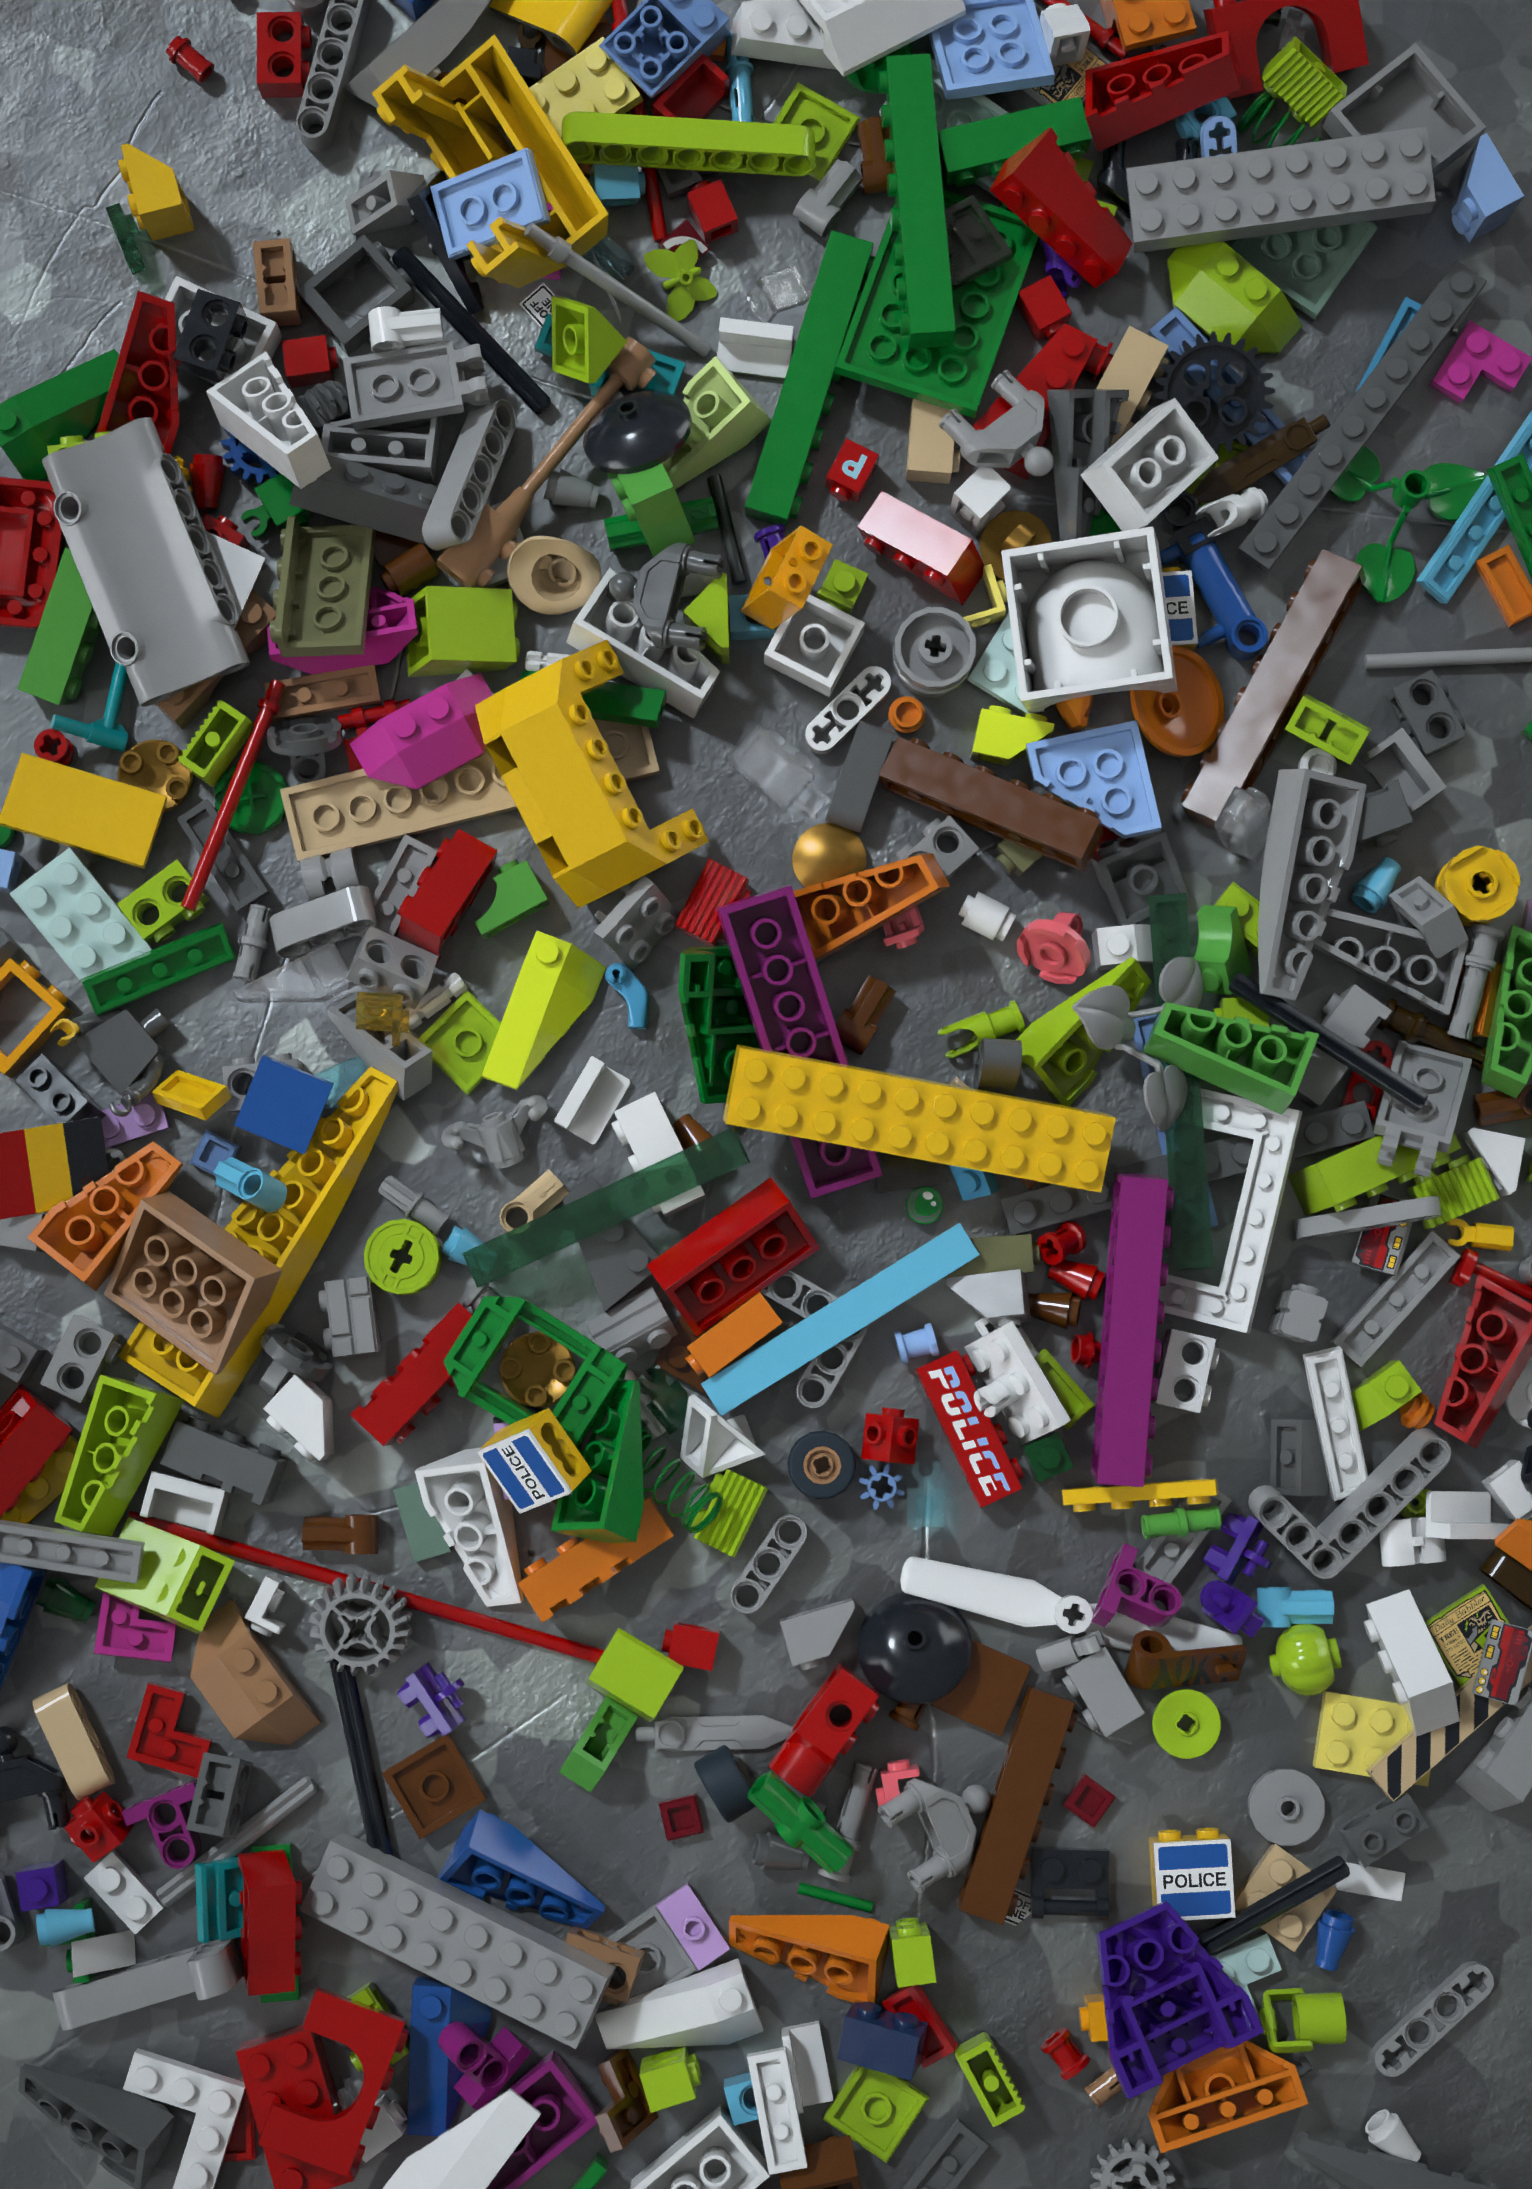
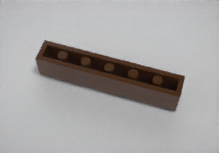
(992, 803)
(1016, 1804)

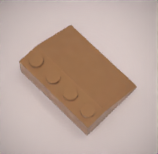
(191, 1280)

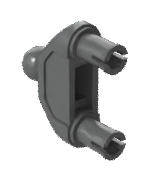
(660, 591)

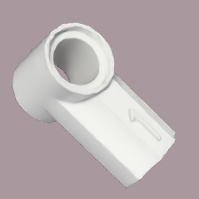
(396, 329)

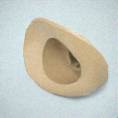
(552, 574)

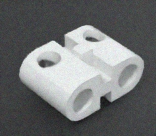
(1405, 1543)

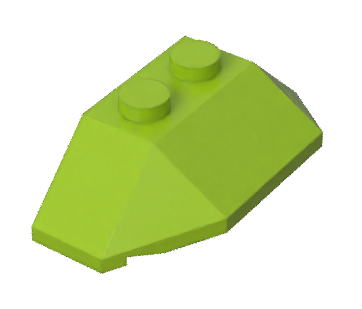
(1230, 296)

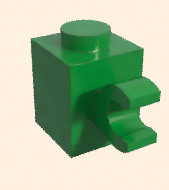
(275, 497)

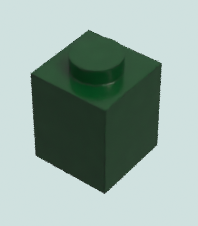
(1046, 1456)

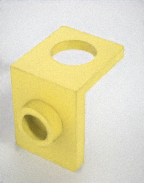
(997, 595)

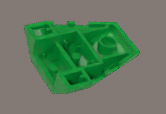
(713, 1017)

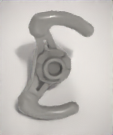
(498, 1132)

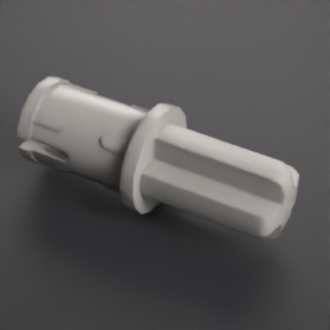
(413, 1204)

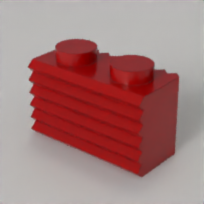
(713, 889)

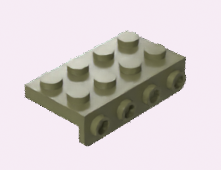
(323, 589)

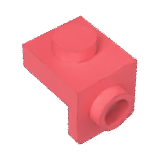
(904, 929)
(889, 1777)

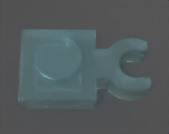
(925, 1503)

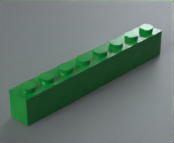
(918, 201)
(808, 382)

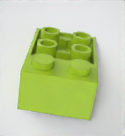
(176, 1577)

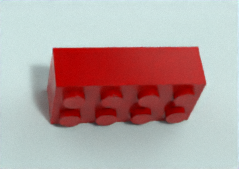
(295, 2072)

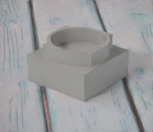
(1407, 96)

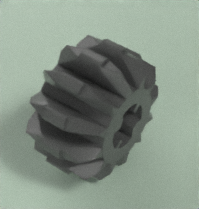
(325, 404)

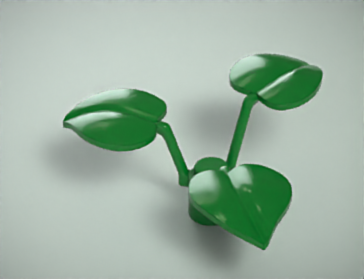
(1445, 487)

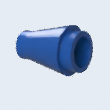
(1333, 1936)

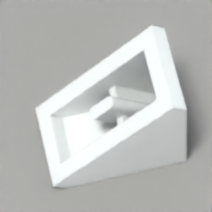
(1500, 1155)

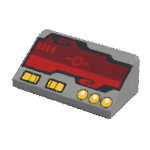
(1382, 1247)
(1503, 1662)

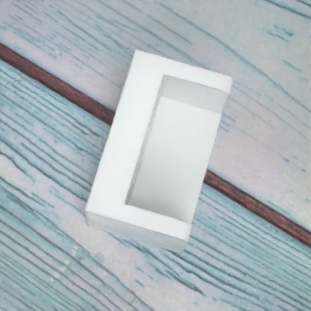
(979, 500)
(185, 1501)

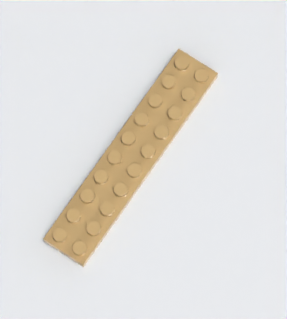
(367, 811)

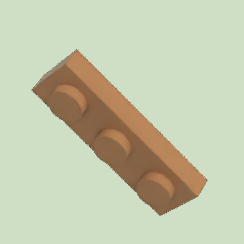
(328, 692)

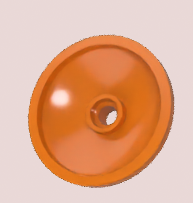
(1186, 719)

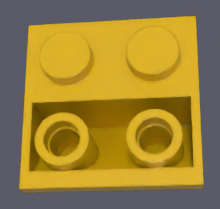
(154, 195)

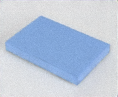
(480, 196)

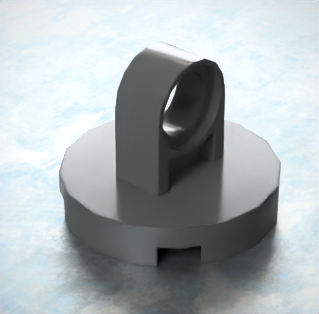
(305, 739)
(291, 1356)

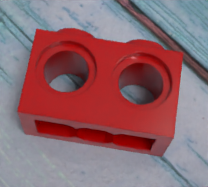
(277, 55)

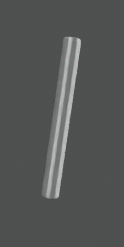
(246, 1835)

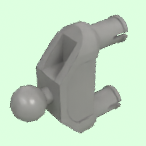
(1009, 436)
(946, 1823)

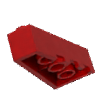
(1158, 87)
(1054, 367)
(1486, 1362)
(415, 1385)

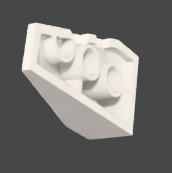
(475, 1522)
(693, 2011)
(470, 2151)

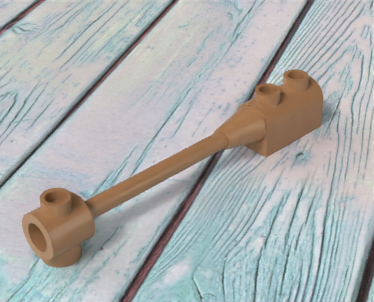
(496, 529)

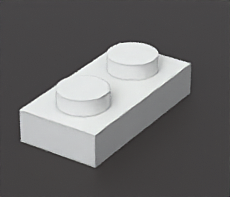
(124, 1891)

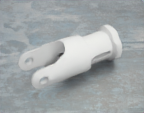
(1236, 509)

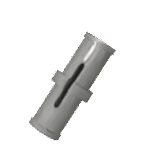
(252, 943)

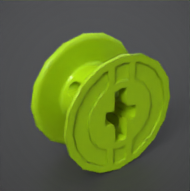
(410, 1277)

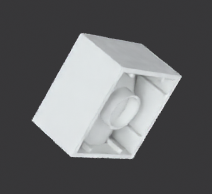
(1089, 617)

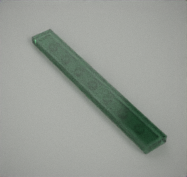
(606, 1207)

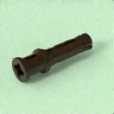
(1416, 1028)

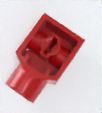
(817, 1737)

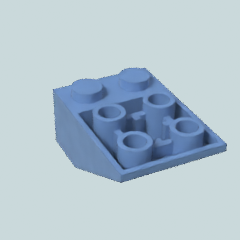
(665, 39)

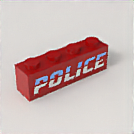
(969, 1432)

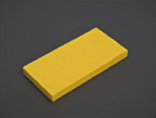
(82, 810)

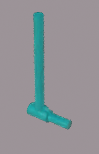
(104, 731)

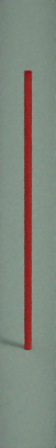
(414, 1601)

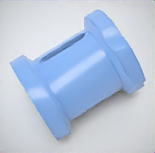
(916, 1343)

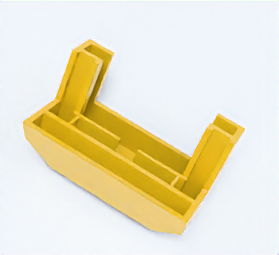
(469, 138)
(570, 783)

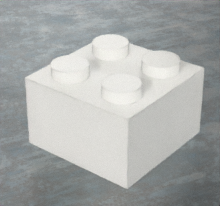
(815, 645)

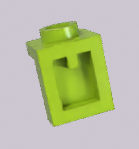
(842, 586)

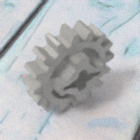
(1135, 2166)

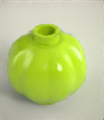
(1305, 1659)

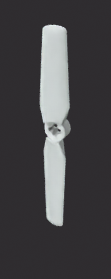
(1033, 1605)

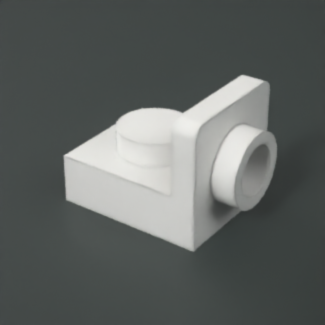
(266, 1599)

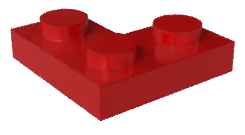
(157, 1737)

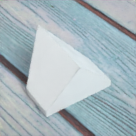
(712, 1442)

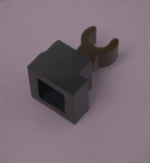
(525, 56)

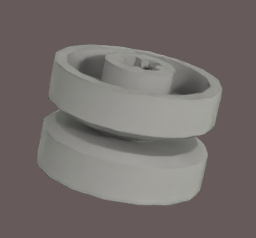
(940, 631)

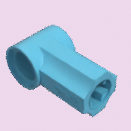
(250, 1184)
(1286, 1607)

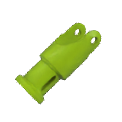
(987, 1026)

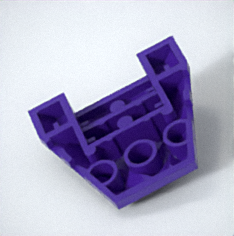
(1166, 1998)

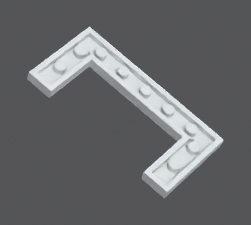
(1274, 1138)
(208, 2094)

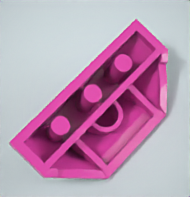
(388, 630)
(426, 736)

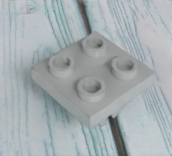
(637, 922)

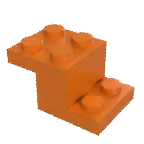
(1148, 21)

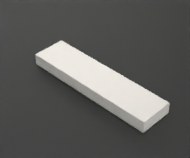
(1335, 1421)

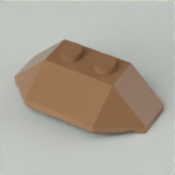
(248, 1682)

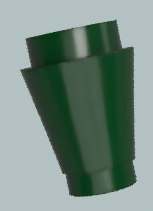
(65, 1601)

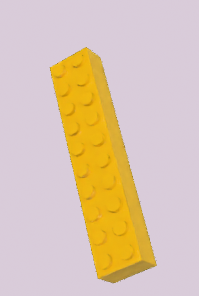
(918, 1118)

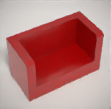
(694, 92)

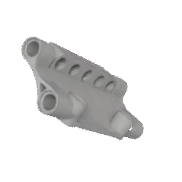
(146, 561)

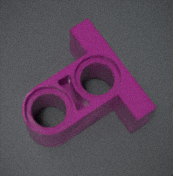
(1144, 1591)
(164, 1831)
(483, 2062)

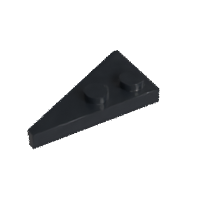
(424, 212)

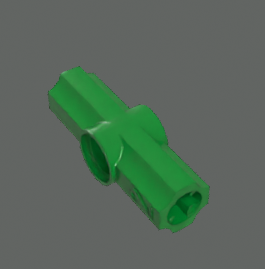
(626, 534)
(800, 1822)

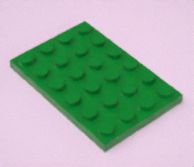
(982, 310)

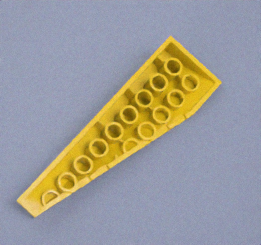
(289, 1238)

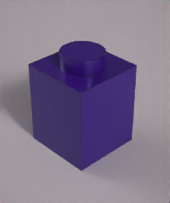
(42, 1885)

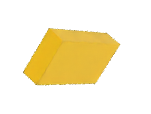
(191, 1094)

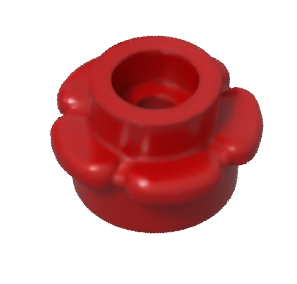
(1085, 1350)

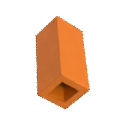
(732, 1336)

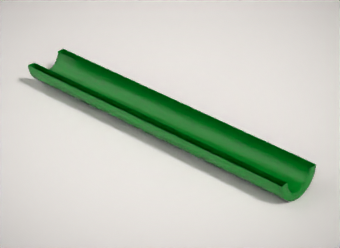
(835, 1897)

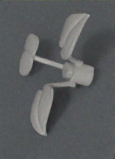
(1111, 1025)

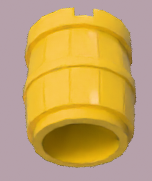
(1495, 871)

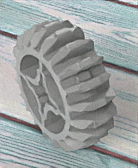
(350, 1613)

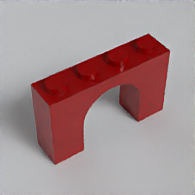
(1336, 24)
(335, 2139)

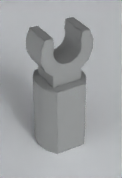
(1068, 1650)

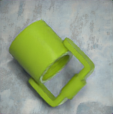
(1315, 2019)

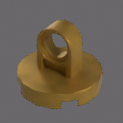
(1010, 531)

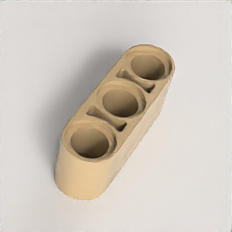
(73, 1741)

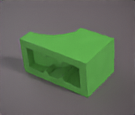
(515, 899)
(1220, 948)
(598, 1744)

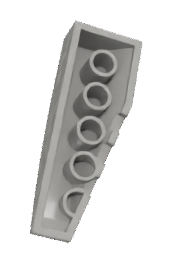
(420, 46)
(1304, 858)

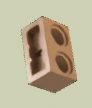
(277, 281)
(615, 1954)

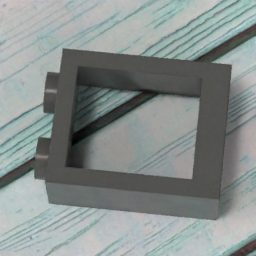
(309, 293)

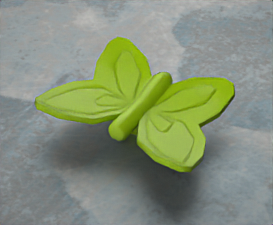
(684, 278)

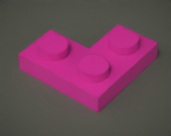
(1475, 354)
(126, 1636)

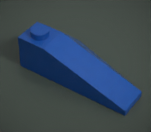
(17, 1597)
(505, 1865)
(431, 2073)

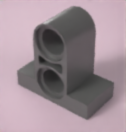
(997, 1065)

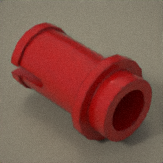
(190, 59)

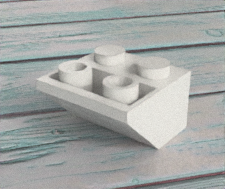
(305, 1414)

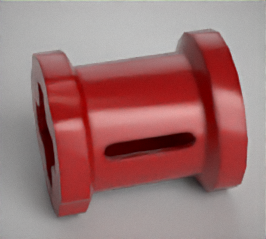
(43, 747)
(1066, 1240)
(1065, 2053)

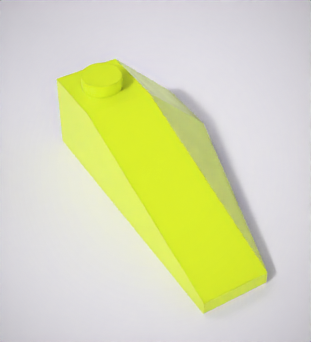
(546, 1000)

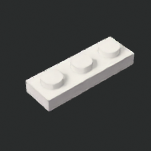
(777, 2110)

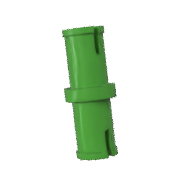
(1180, 1522)

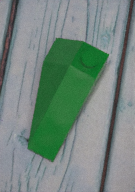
(54, 409)
(611, 1497)

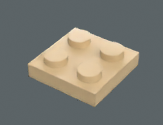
(1270, 1874)

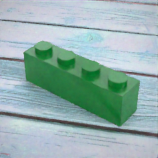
(984, 145)

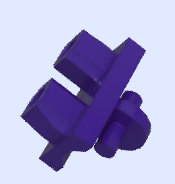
(1230, 1563)
(1230, 1607)
(438, 1699)

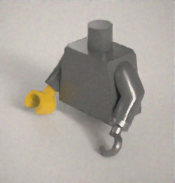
(121, 1050)

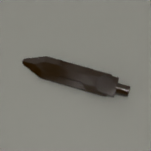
(1260, 459)

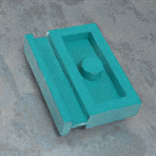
(218, 1900)

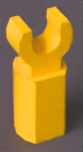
(1482, 1235)

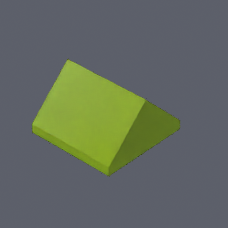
(582, 340)
(711, 611)
(634, 1675)

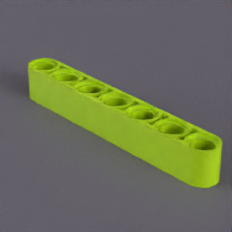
(689, 143)

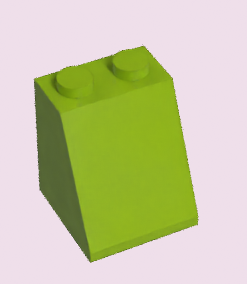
(463, 631)

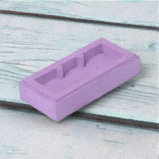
(693, 1926)

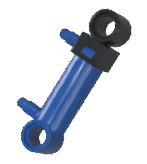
(1212, 577)

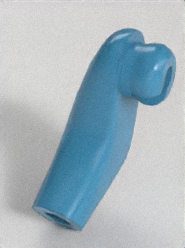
(634, 993)

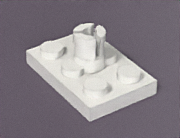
(1014, 1384)

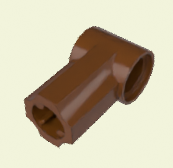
(873, 164)
(859, 1022)
(1499, 1107)
(349, 1534)

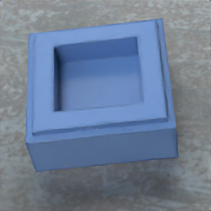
(212, 1150)

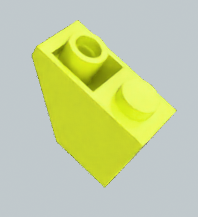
(1003, 736)

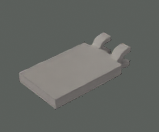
(413, 383)
(1432, 1127)

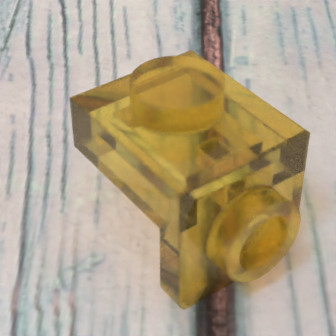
(382, 1013)

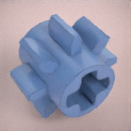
(886, 1496)

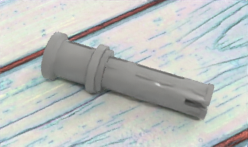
(1477, 965)
(853, 1815)

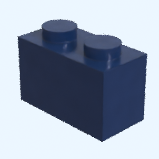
(882, 2040)

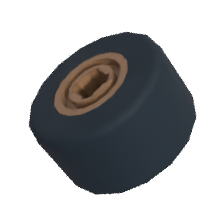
(816, 1454)
(725, 1783)

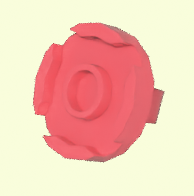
(1055, 948)

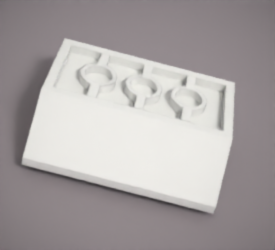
(870, 29)

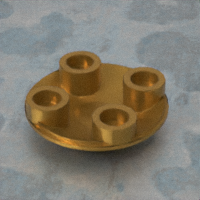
(156, 768)
(827, 854)
(536, 1370)

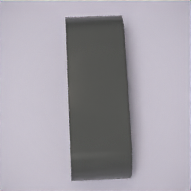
(859, 776)

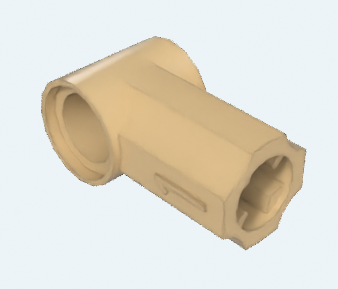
(537, 1199)

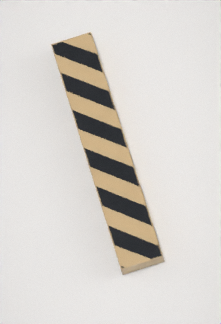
(1417, 1755)

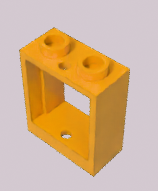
(792, 572)
(41, 1032)

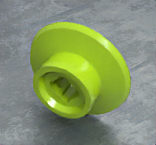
(1200, 1735)

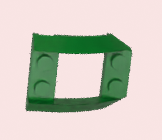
(485, 1336)

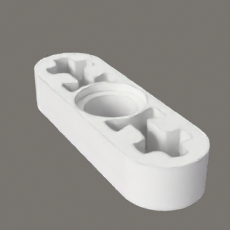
(873, 697)

